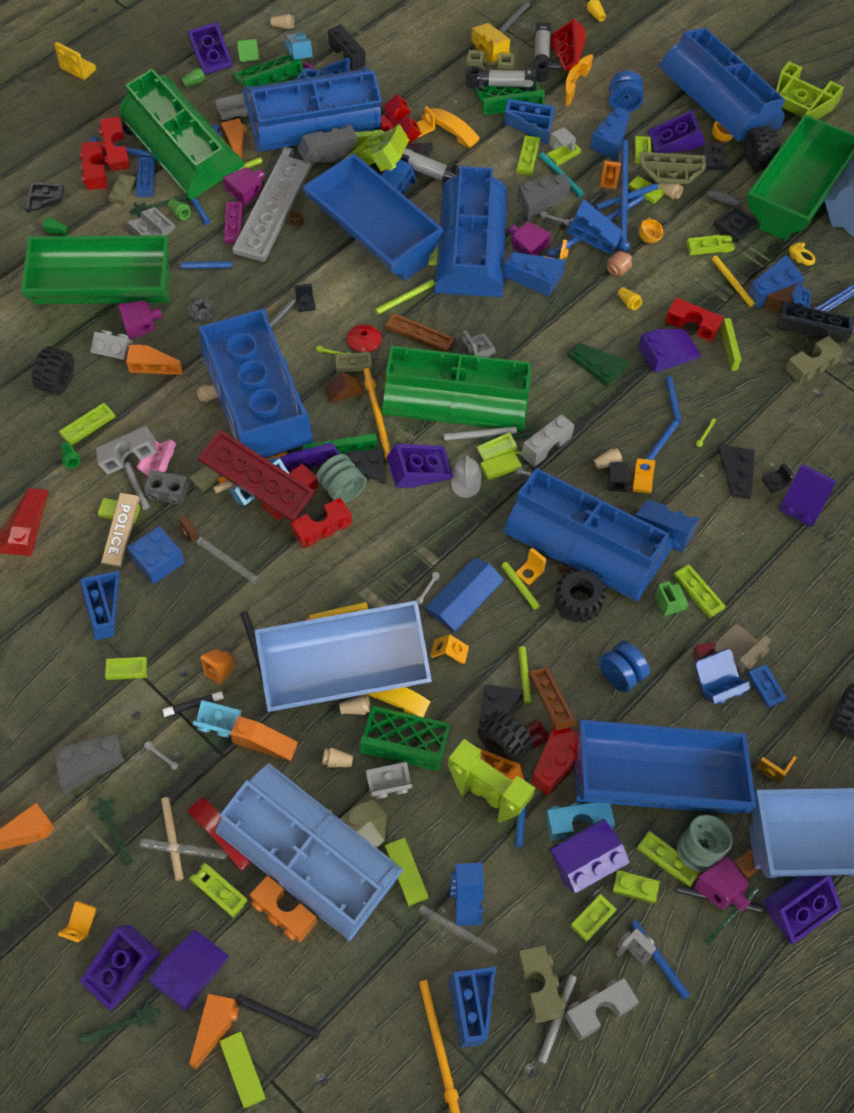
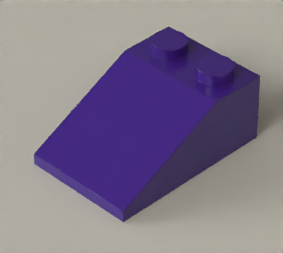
(209, 48)
(677, 134)
(667, 348)
(418, 465)
(807, 495)
(119, 965)
(188, 970)

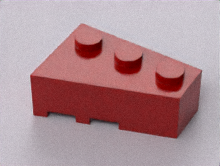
(556, 759)

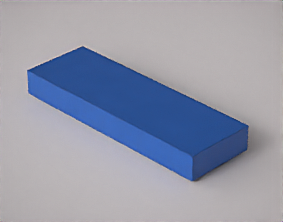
(146, 177)

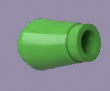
(194, 77)
(179, 209)

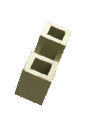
(476, 58)
(804, 367)
(536, 964)

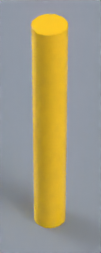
(348, 609)

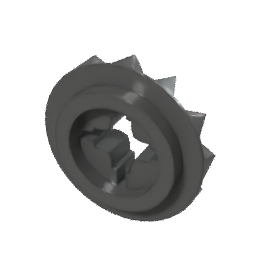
(203, 314)

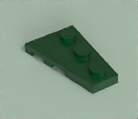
(598, 363)

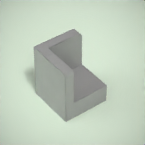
(562, 138)

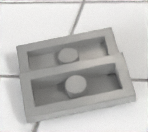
(151, 223)

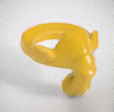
(795, 253)

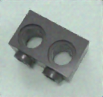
(166, 485)

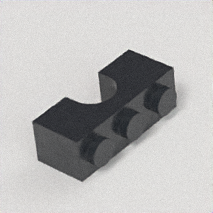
(343, 42)

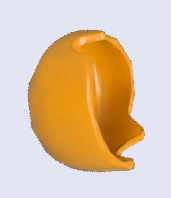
(721, 133)
(650, 231)

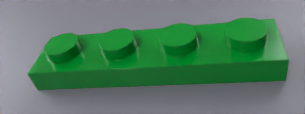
(348, 444)

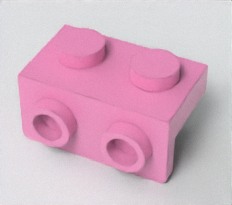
(159, 460)

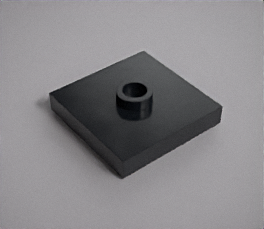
(736, 224)

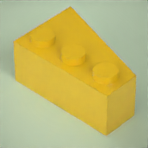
(491, 41)

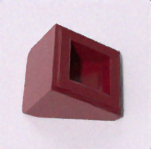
(703, 650)
(537, 732)

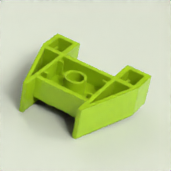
(805, 98)
(383, 148)
(485, 781)

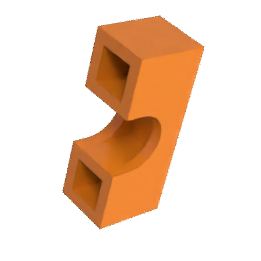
(295, 923)

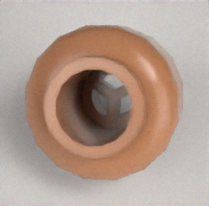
(619, 263)

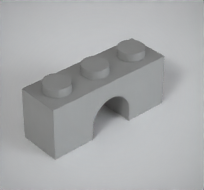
(556, 433)
(112, 454)
(616, 996)

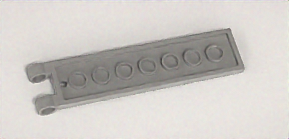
(272, 206)

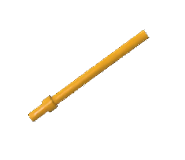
(370, 386)
(450, 1094)

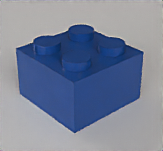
(156, 555)

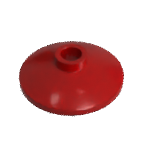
(366, 343)

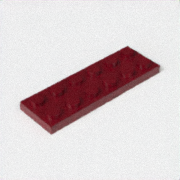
(256, 475)

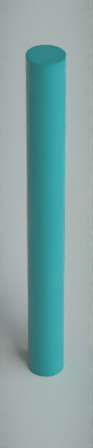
(558, 171)

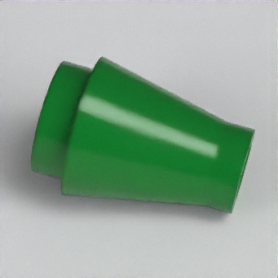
(53, 226)
(70, 457)

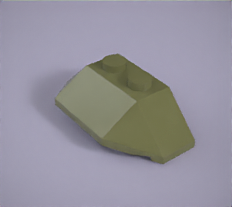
(672, 167)
(368, 821)

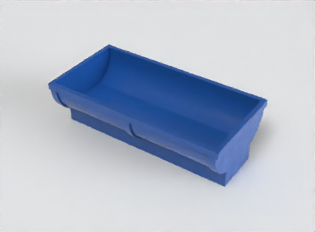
(723, 84)
(299, 107)
(376, 215)
(473, 234)
(588, 534)
(663, 767)

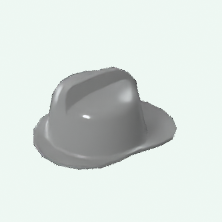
(466, 477)

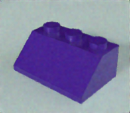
(589, 856)
(803, 905)

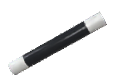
(192, 704)

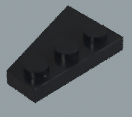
(739, 469)

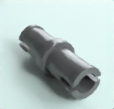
(724, 197)

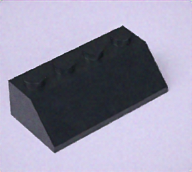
(815, 322)

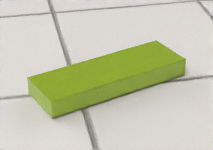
(528, 155)
(730, 344)
(87, 424)
(699, 591)
(666, 858)
(409, 879)
(242, 1070)

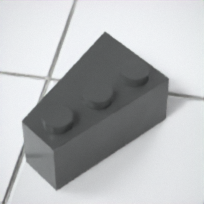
(328, 146)
(542, 193)
(86, 760)

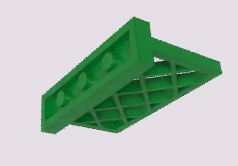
(270, 72)
(497, 104)
(401, 751)

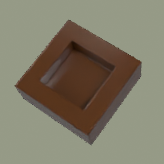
(188, 529)

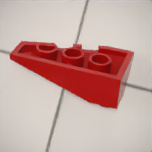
(569, 43)
(22, 527)

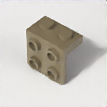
(743, 647)

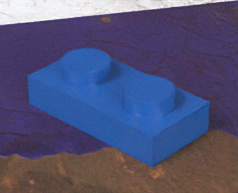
(801, 296)
(766, 686)

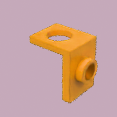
(426, 124)
(564, 251)
(643, 478)
(535, 563)
(452, 647)
(773, 771)
(79, 922)

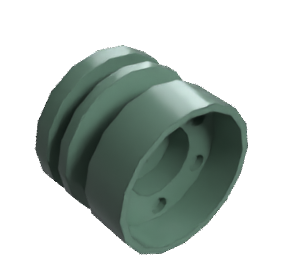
(341, 478)
(704, 843)

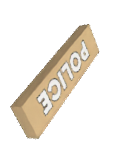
(120, 530)

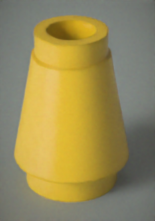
(595, 8)
(631, 299)

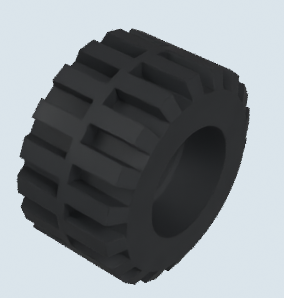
(761, 146)
(53, 370)
(575, 608)
(843, 716)
(505, 736)

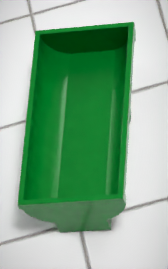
(177, 134)
(800, 176)
(97, 269)
(456, 388)

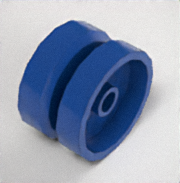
(626, 91)
(624, 666)

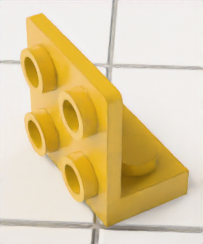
(73, 63)

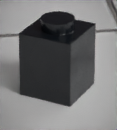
(618, 476)

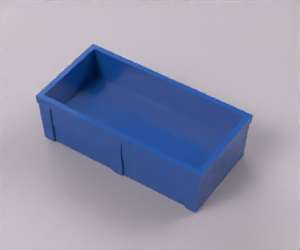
(254, 384)

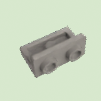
(231, 107)
(110, 345)
(478, 345)
(388, 779)
(638, 944)

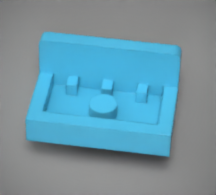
(216, 718)

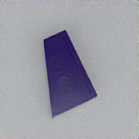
(310, 456)

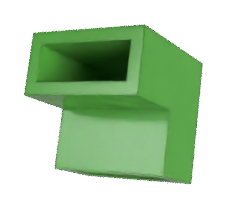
(248, 50)
(670, 598)

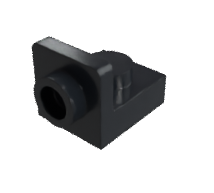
(304, 297)
(778, 479)

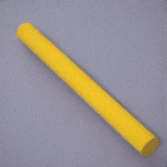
(733, 281)

